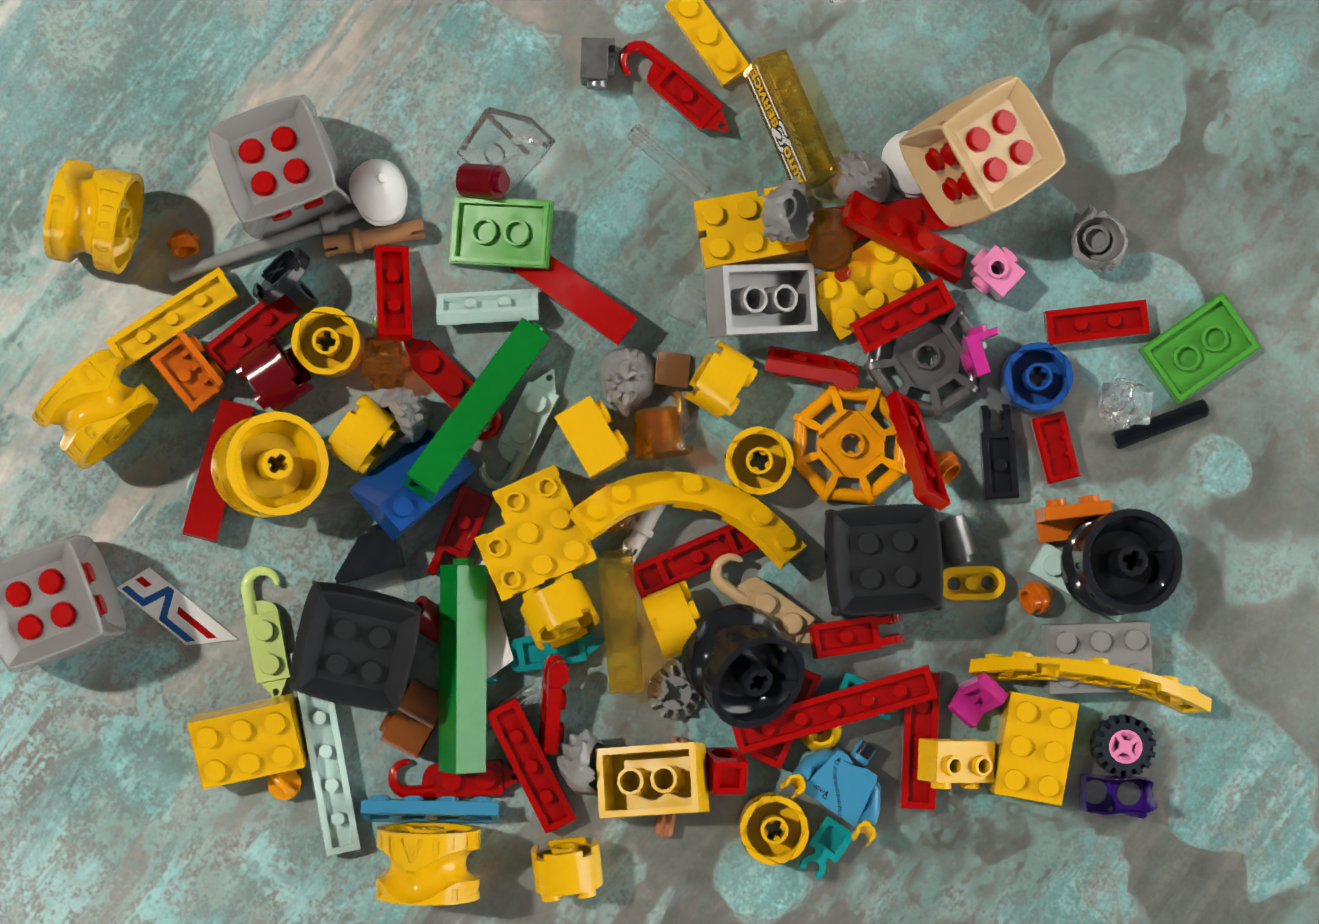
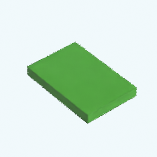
(501, 232)
(1199, 348)

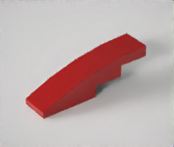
(581, 299)
(206, 506)

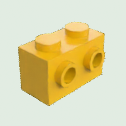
(956, 761)

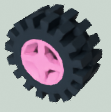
(1130, 755)

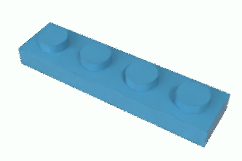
(445, 810)

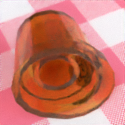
(831, 243)
(659, 432)

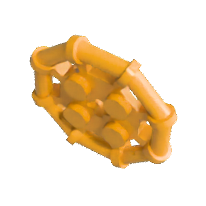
(830, 444)

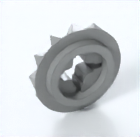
(671, 708)

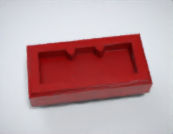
(1055, 447)

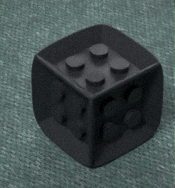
(883, 560)
(354, 647)

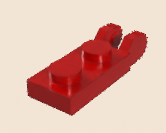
(812, 367)
(461, 526)
(851, 635)
(552, 702)

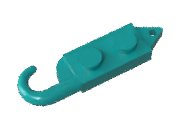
(529, 657)

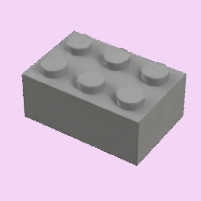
(760, 299)
(1120, 642)

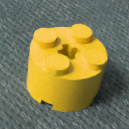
(317, 326)
(720, 380)
(361, 434)
(765, 443)
(558, 612)
(672, 617)
(779, 846)
(567, 868)

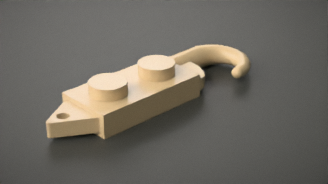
(753, 591)

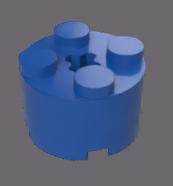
(1048, 363)

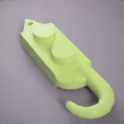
(265, 634)

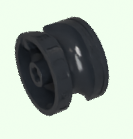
(1121, 562)
(743, 666)

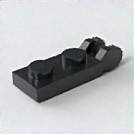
(998, 456)

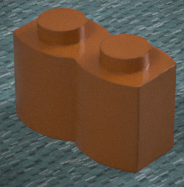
(414, 721)

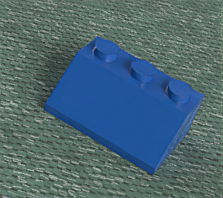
(394, 504)

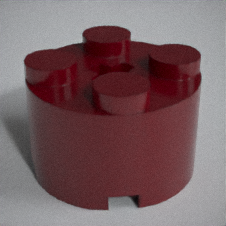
(274, 374)

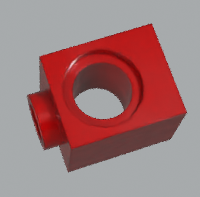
(726, 770)

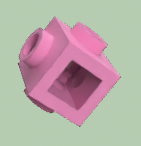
(1004, 262)

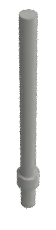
(328, 223)

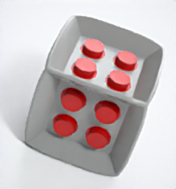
(278, 166)
(56, 603)

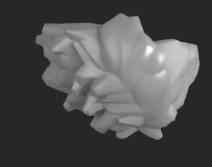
(861, 173)
(787, 213)
(1098, 240)
(626, 378)
(410, 412)
(579, 762)

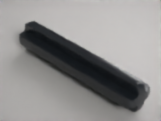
(1161, 424)

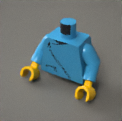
(842, 785)

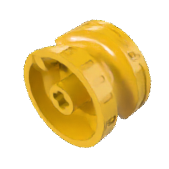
(93, 215)
(94, 408)
(296, 460)
(427, 863)

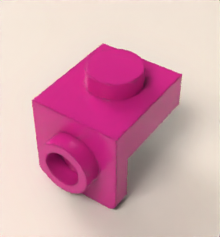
(974, 357)
(975, 698)

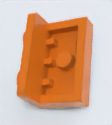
(188, 371)
(1059, 519)

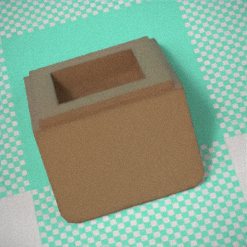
(672, 369)

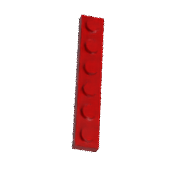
(841, 708)

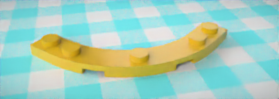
(689, 492)
(1096, 671)

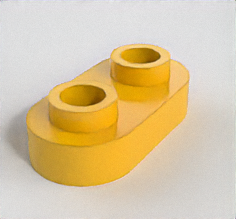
(970, 583)

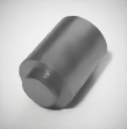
(956, 540)

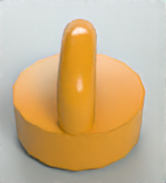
(285, 784)

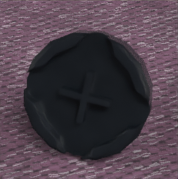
(283, 278)

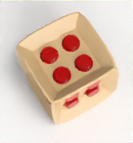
(982, 152)

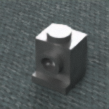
(596, 62)

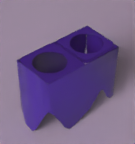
(1140, 809)

